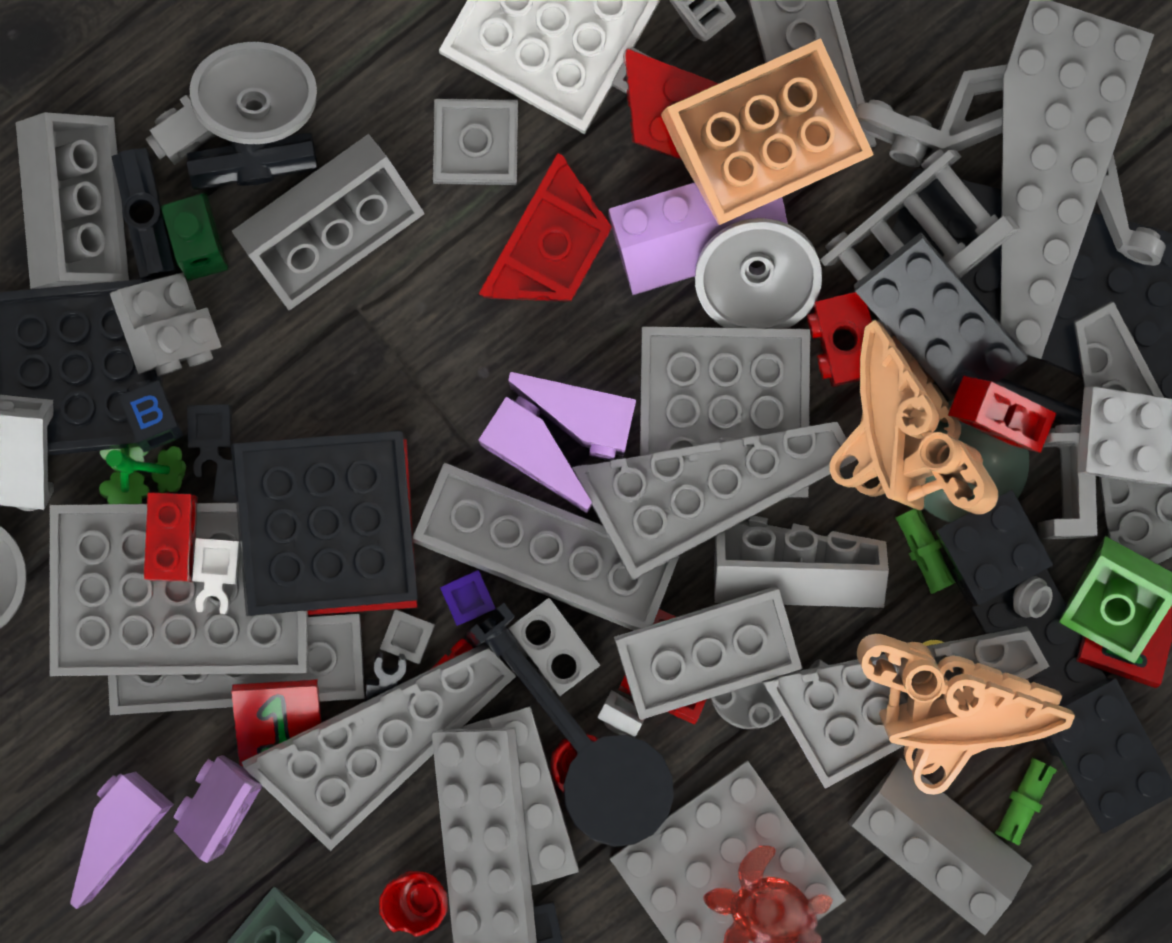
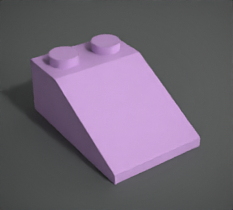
(586, 415)
(526, 443)
(217, 808)
(117, 827)

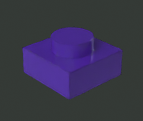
(468, 598)

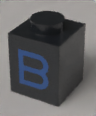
(150, 415)

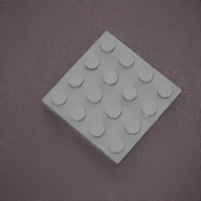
(721, 385)
(703, 849)

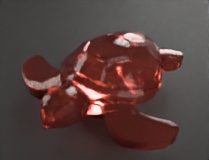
(767, 907)

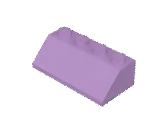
(667, 232)

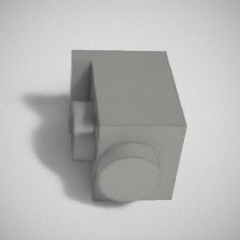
(178, 133)

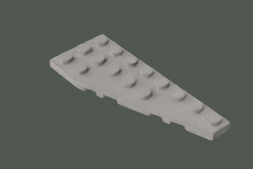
(1060, 126)

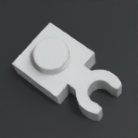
(216, 565)

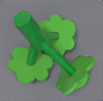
(129, 486)

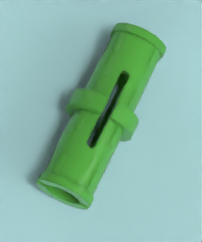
(925, 550)
(1025, 801)

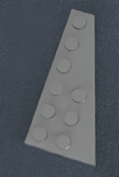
(688, 495)
(1135, 512)
(838, 708)
(360, 757)

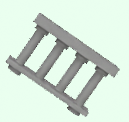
(962, 259)

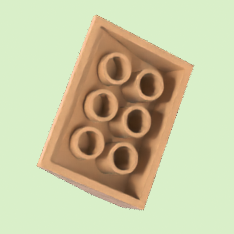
(767, 132)

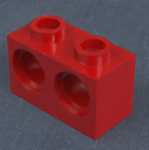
(1002, 414)
(170, 537)

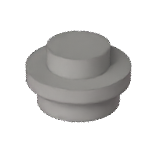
(1032, 597)

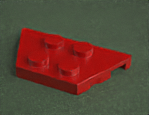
(650, 91)
(551, 242)

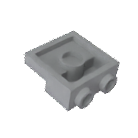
(164, 325)

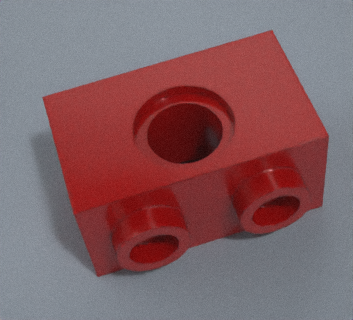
(833, 314)

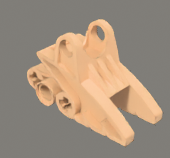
(899, 436)
(958, 715)

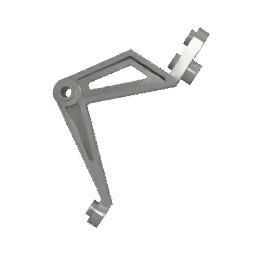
(916, 139)

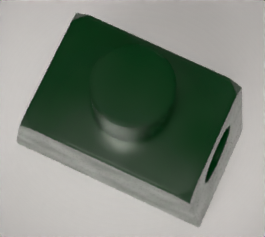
(194, 237)

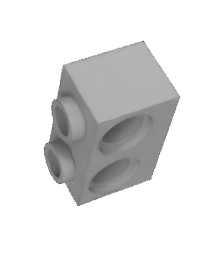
(562, 641)

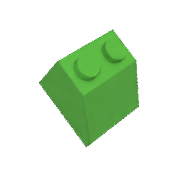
(1119, 600)

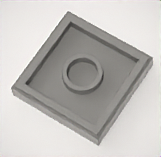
(475, 141)

